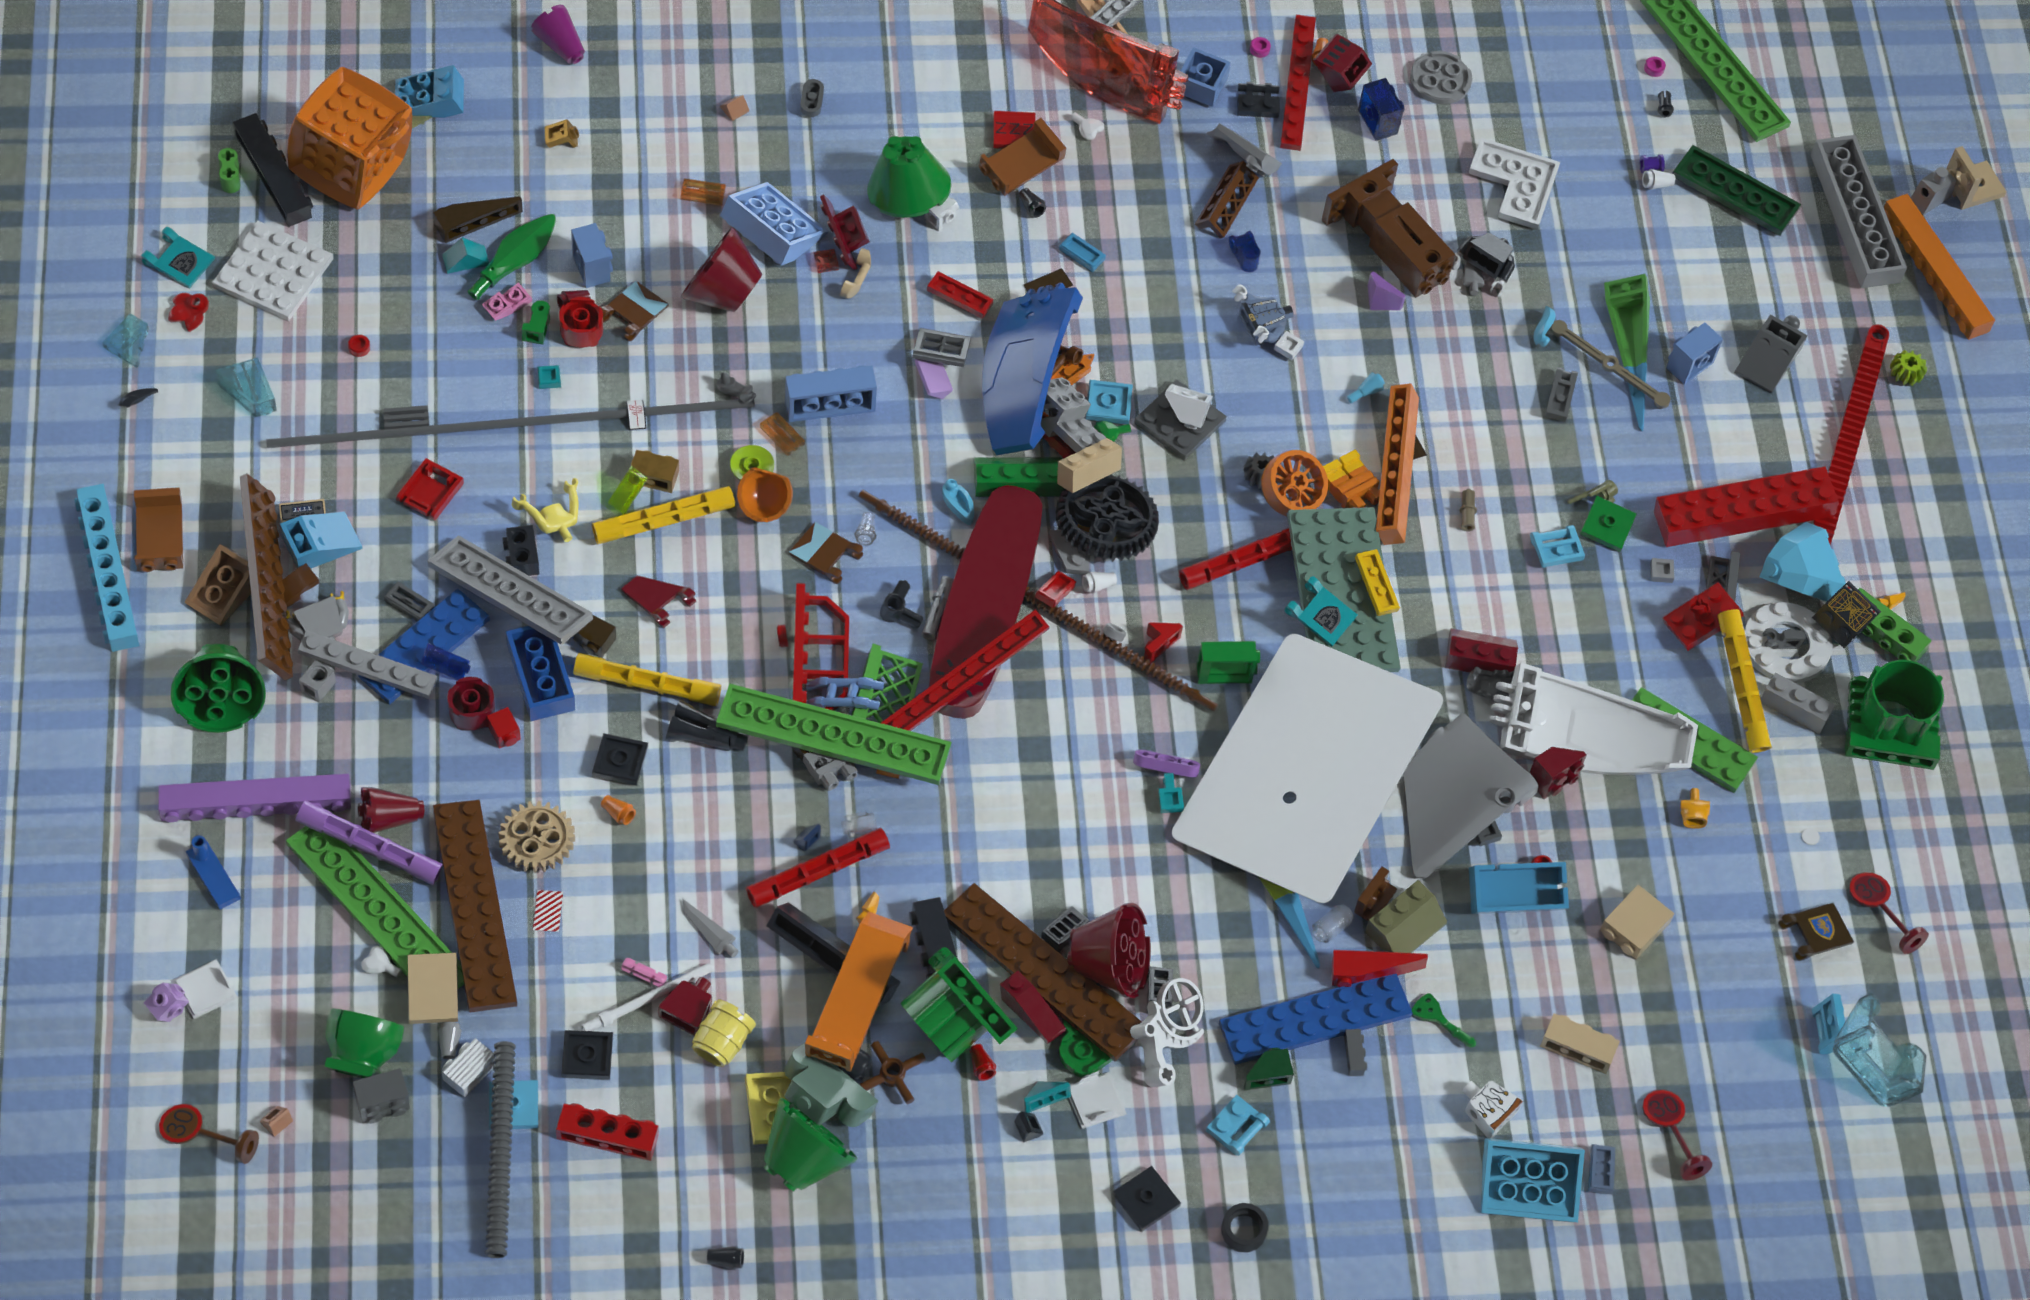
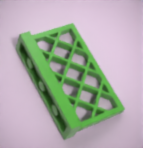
(871, 670)

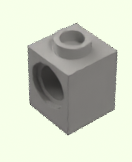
(317, 689)

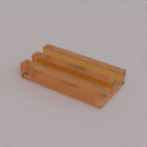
(702, 195)
(776, 439)

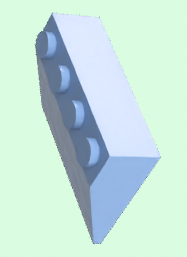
(772, 222)

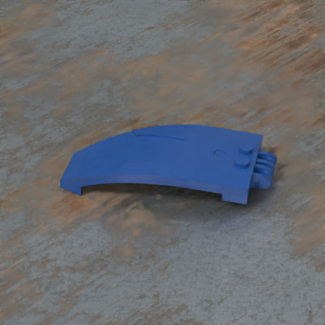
(1021, 364)

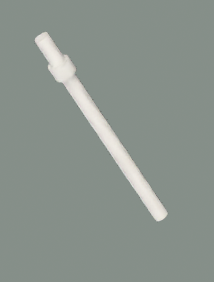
(606, 1018)

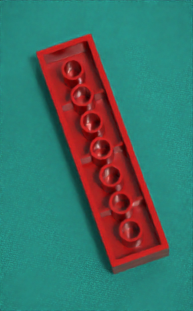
(1745, 506)

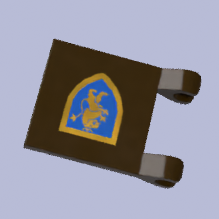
(1821, 929)

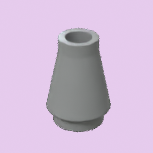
(449, 1036)

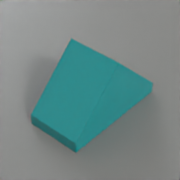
(465, 256)

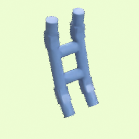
(851, 700)

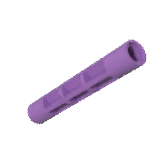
(368, 842)

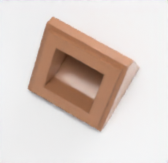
(735, 107)
(277, 1120)

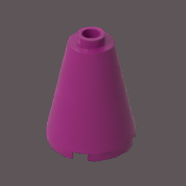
(559, 34)

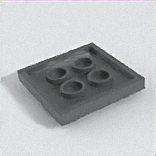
(1163, 425)

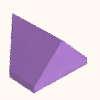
(1383, 295)

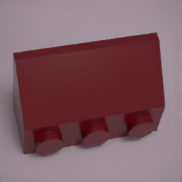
(1479, 650)

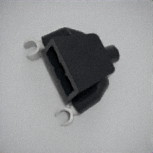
(1490, 256)

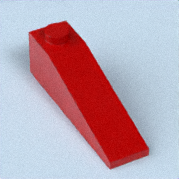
(1360, 966)

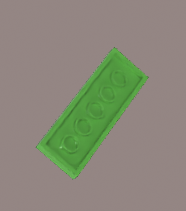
(1713, 753)

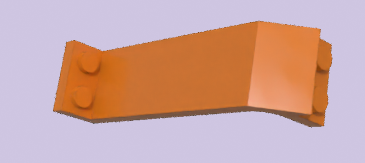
(858, 990)

